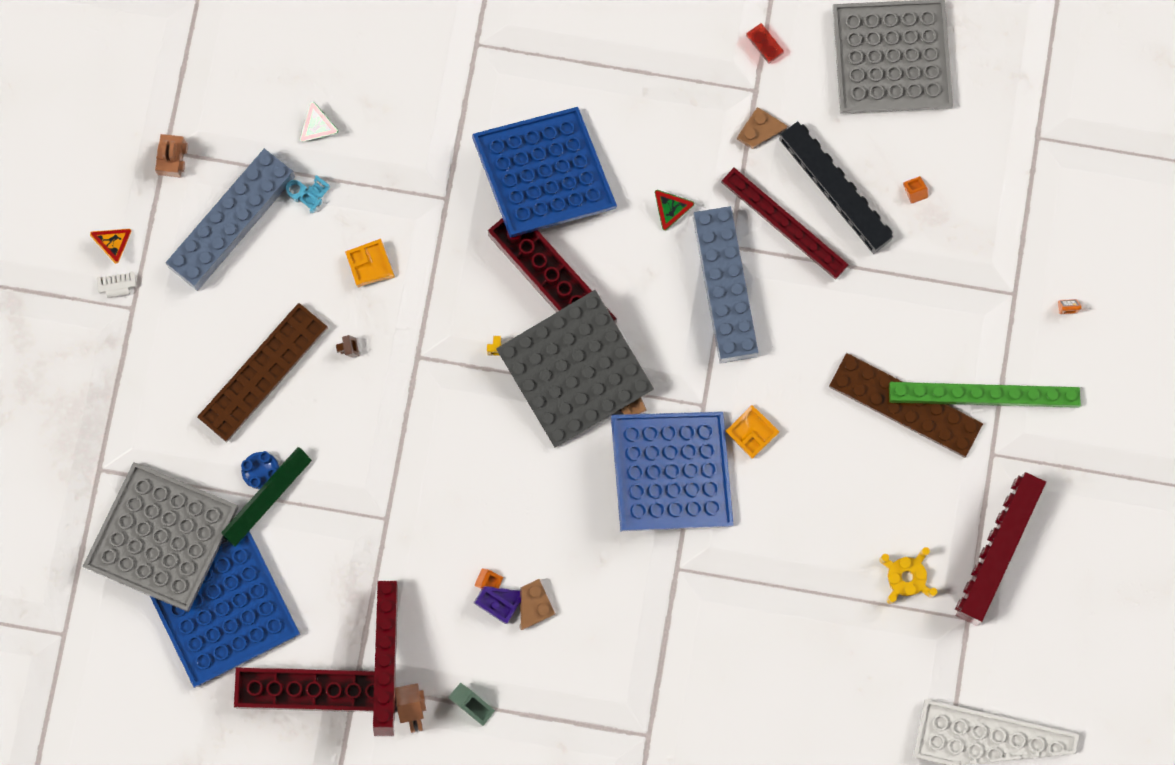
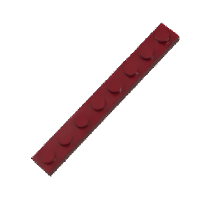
(784, 223)

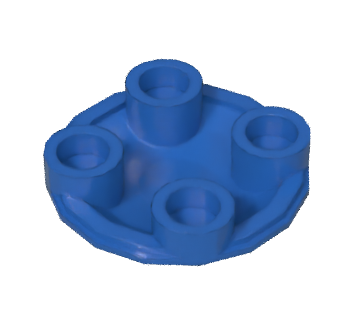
(258, 469)

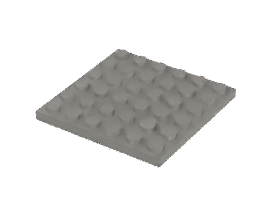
(892, 56)
(160, 537)

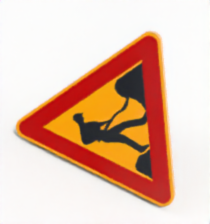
(112, 242)

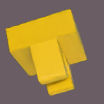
(491, 348)

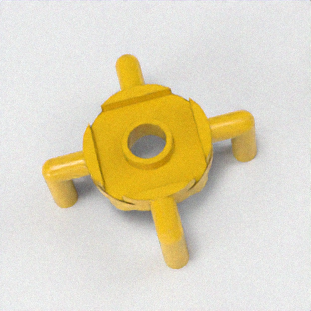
(910, 565)

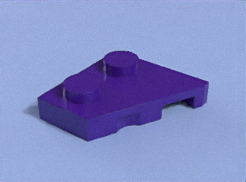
(498, 602)

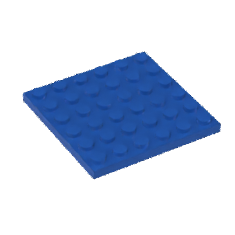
(544, 171)
(671, 471)
(232, 616)

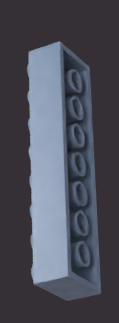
(230, 219)
(725, 284)

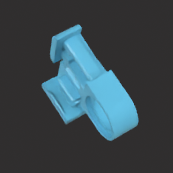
(311, 194)

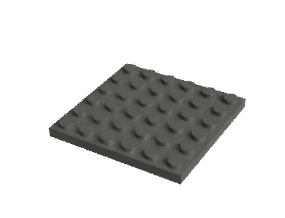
(575, 368)

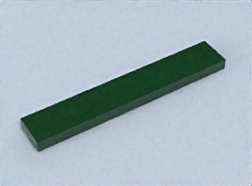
(266, 496)

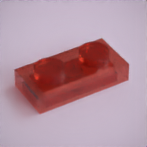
(765, 43)

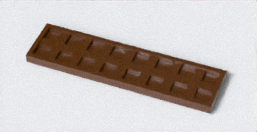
(262, 372)
(933, 421)

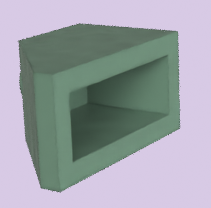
(471, 704)

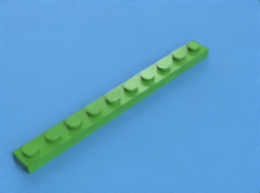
(984, 394)

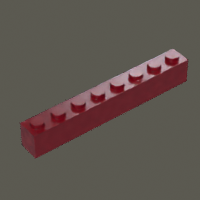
(385, 658)

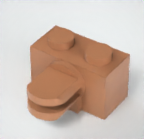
(170, 155)
(410, 705)

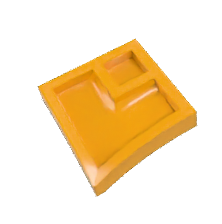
(369, 263)
(752, 431)

